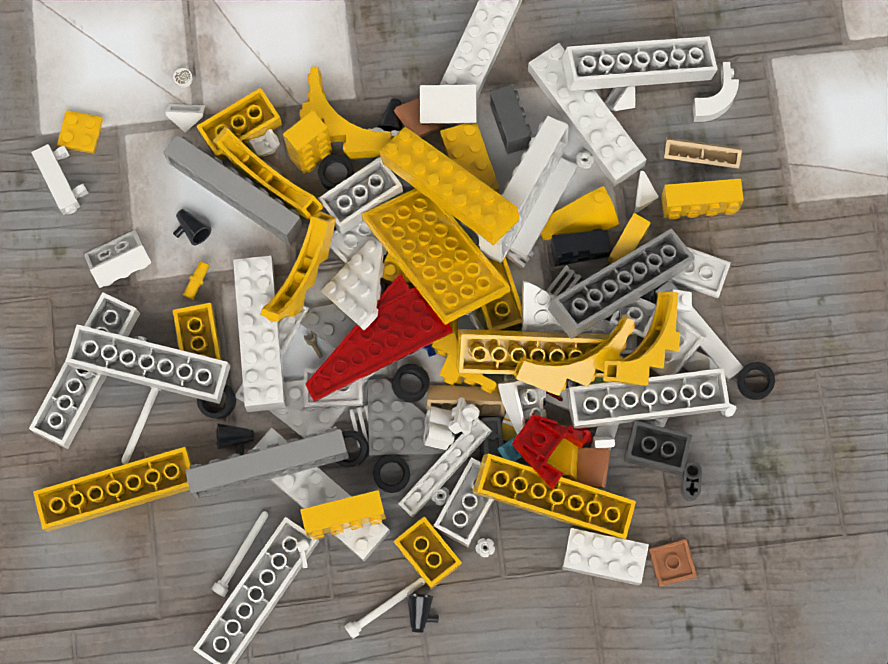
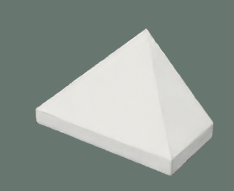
(621, 98)
(185, 115)
(645, 192)
(699, 362)

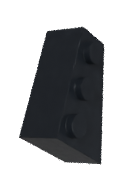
(580, 247)

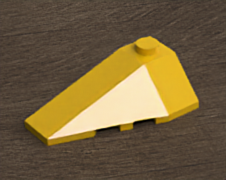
(585, 214)

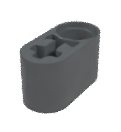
(696, 486)

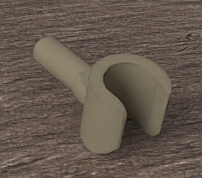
(312, 342)

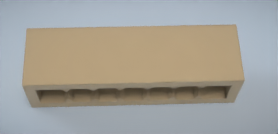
(702, 152)
(447, 398)

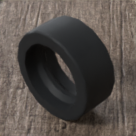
(335, 158)
(760, 367)
(416, 371)
(231, 401)
(363, 452)
(394, 459)

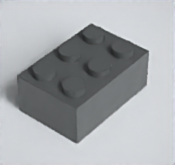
(510, 119)
(658, 448)

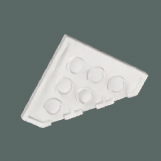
(358, 284)
(302, 419)

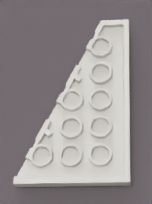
(539, 319)

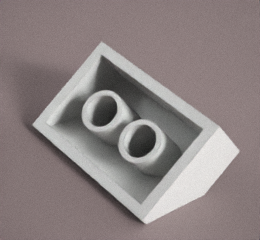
(117, 259)

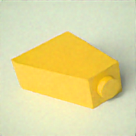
(630, 238)
(565, 459)

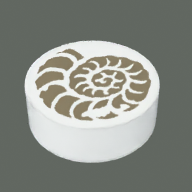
(182, 77)

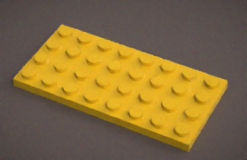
(435, 254)

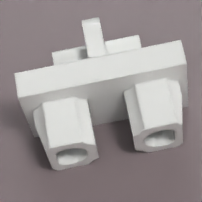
(463, 417)

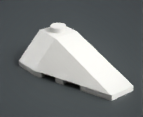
(521, 401)

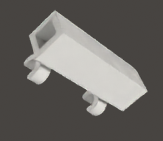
(56, 180)

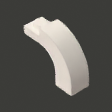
(713, 107)

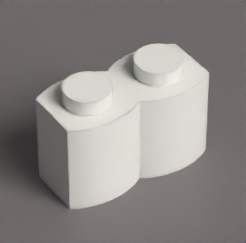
(436, 428)

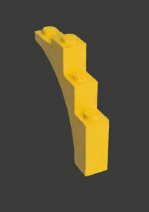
(356, 140)
(267, 178)
(303, 275)
(651, 351)
(581, 369)
(449, 372)

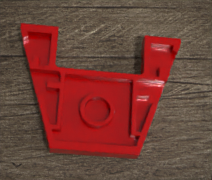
(540, 439)

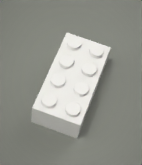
(360, 193)
(464, 509)
(605, 556)

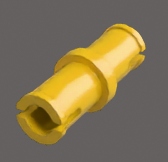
(196, 280)

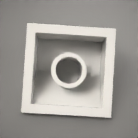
(641, 312)

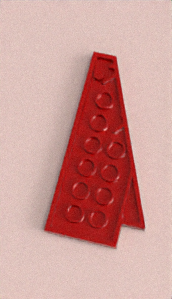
(401, 328)

